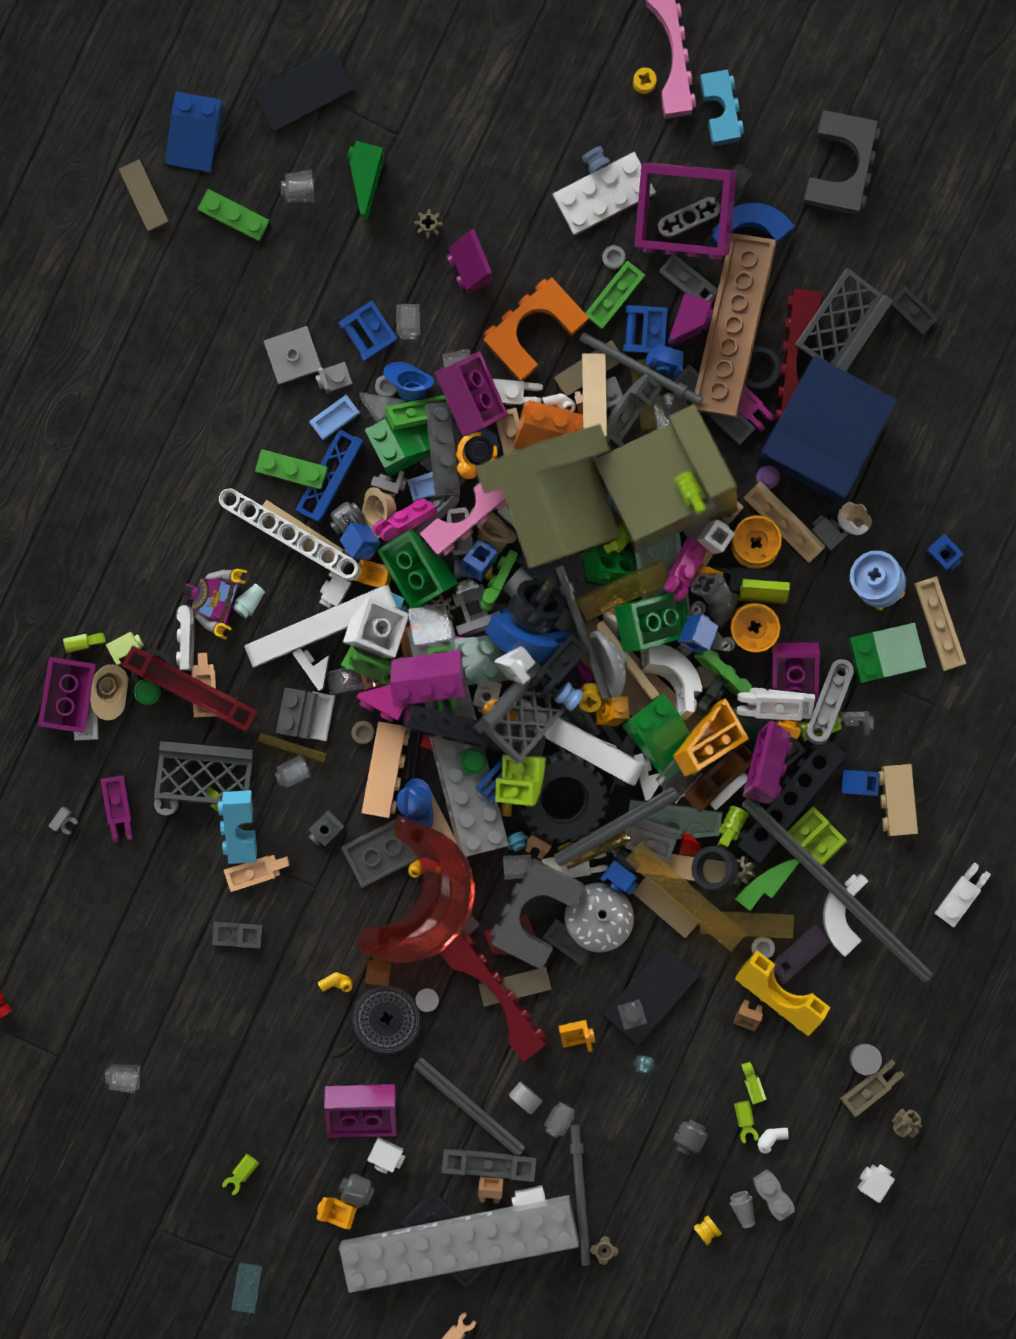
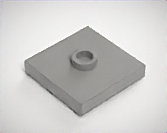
(292, 355)

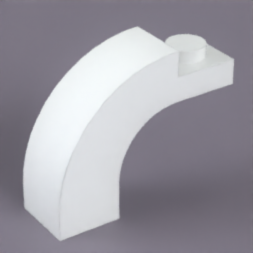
(678, 671)
(834, 918)

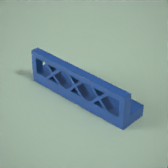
(337, 479)

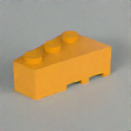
(711, 738)

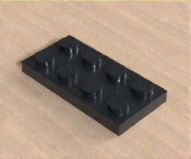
(575, 570)

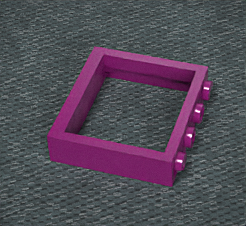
(726, 215)

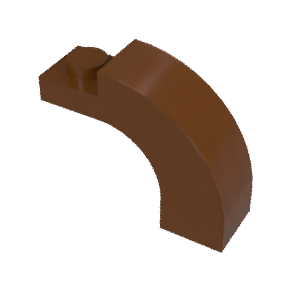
(719, 777)

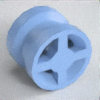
(568, 696)

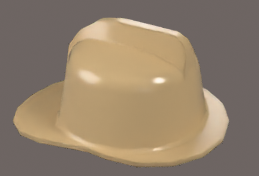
(378, 506)
(495, 532)
(109, 692)

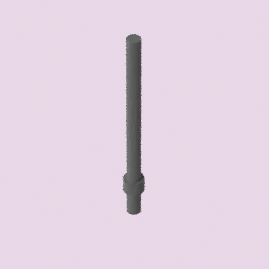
(680, 390)
(568, 590)
(577, 1149)

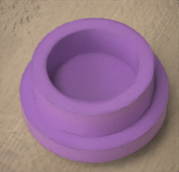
(768, 476)

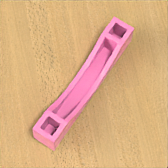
(676, 94)

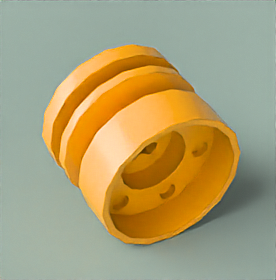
(755, 529)
(767, 632)

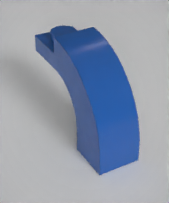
(760, 216)
(510, 636)

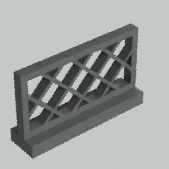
(861, 330)
(506, 703)
(200, 754)

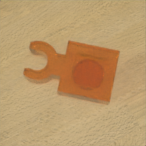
(377, 973)

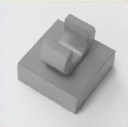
(60, 820)

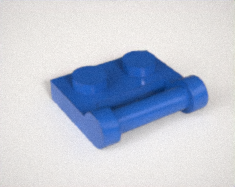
(373, 325)
(653, 328)

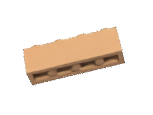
(383, 770)

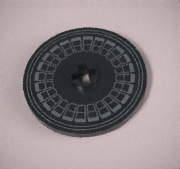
(376, 1034)

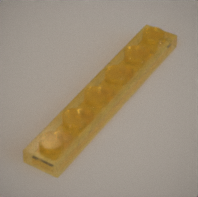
(685, 896)

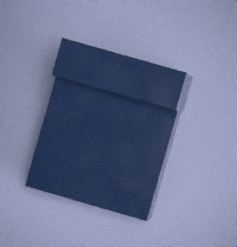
(827, 429)

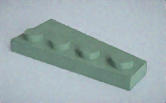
(686, 819)

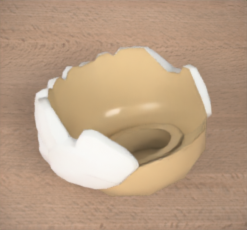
(854, 518)

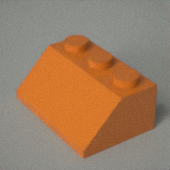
(544, 422)

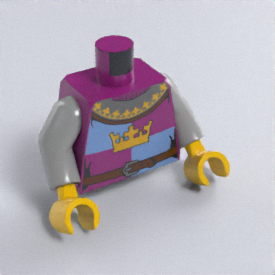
(215, 599)

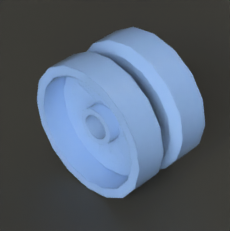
(878, 579)

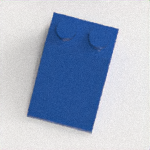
(193, 131)

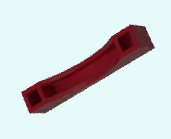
(802, 306)
(189, 688)
(523, 1034)

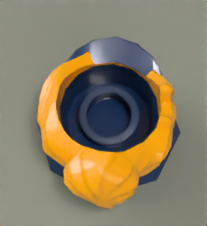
(476, 450)

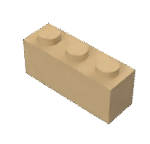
(898, 800)

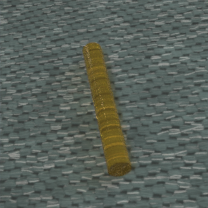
(292, 747)

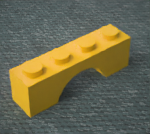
(802, 1011)

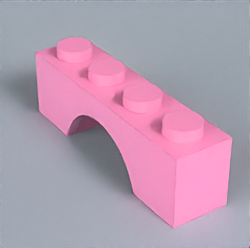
(443, 535)

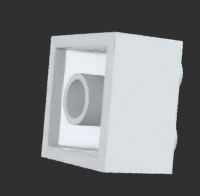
(376, 628)

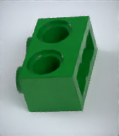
(607, 567)

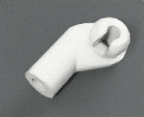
(559, 401)
(769, 1137)

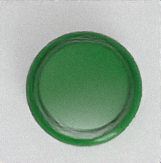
(147, 692)
(472, 761)

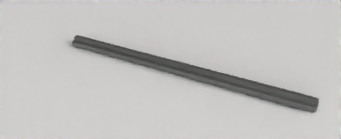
(837, 890)

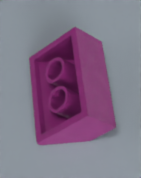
(690, 320)
(471, 393)
(428, 678)
(66, 695)
(767, 763)
(360, 1111)

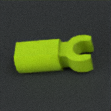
(82, 642)
(753, 1084)
(745, 1119)
(242, 1172)

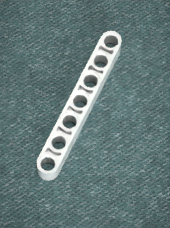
(282, 526)
(311, 629)
(588, 747)

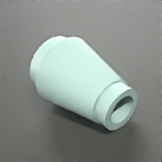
(248, 601)

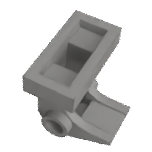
(467, 592)

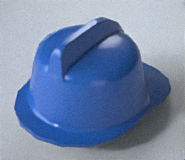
(410, 381)
(416, 802)

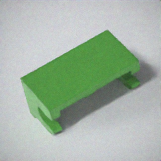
(368, 665)

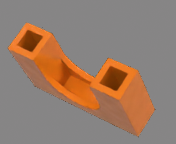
(547, 299)

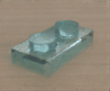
(247, 1287)

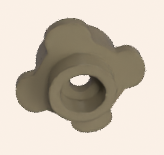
(597, 1250)

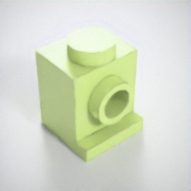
(120, 647)

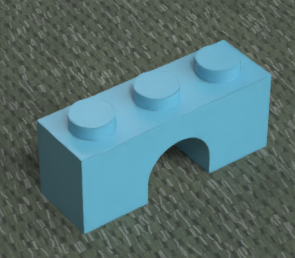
(718, 87)
(239, 843)

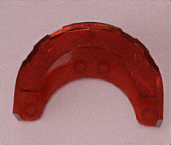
(442, 905)

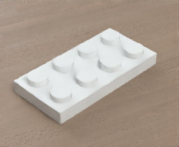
(601, 194)

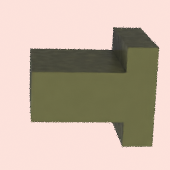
(642, 477)
(554, 494)

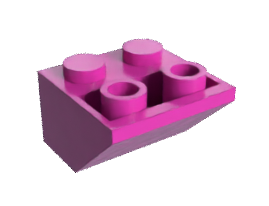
(382, 700)

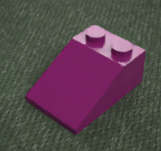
(470, 263)
(796, 668)

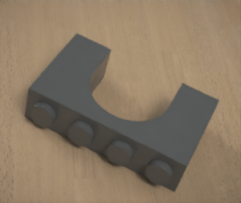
(859, 136)
(538, 880)

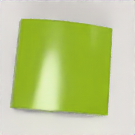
(764, 591)
(520, 781)
(817, 836)

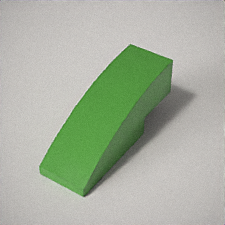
(766, 882)

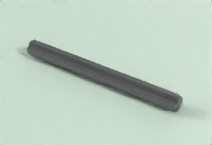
(616, 826)
(469, 1107)

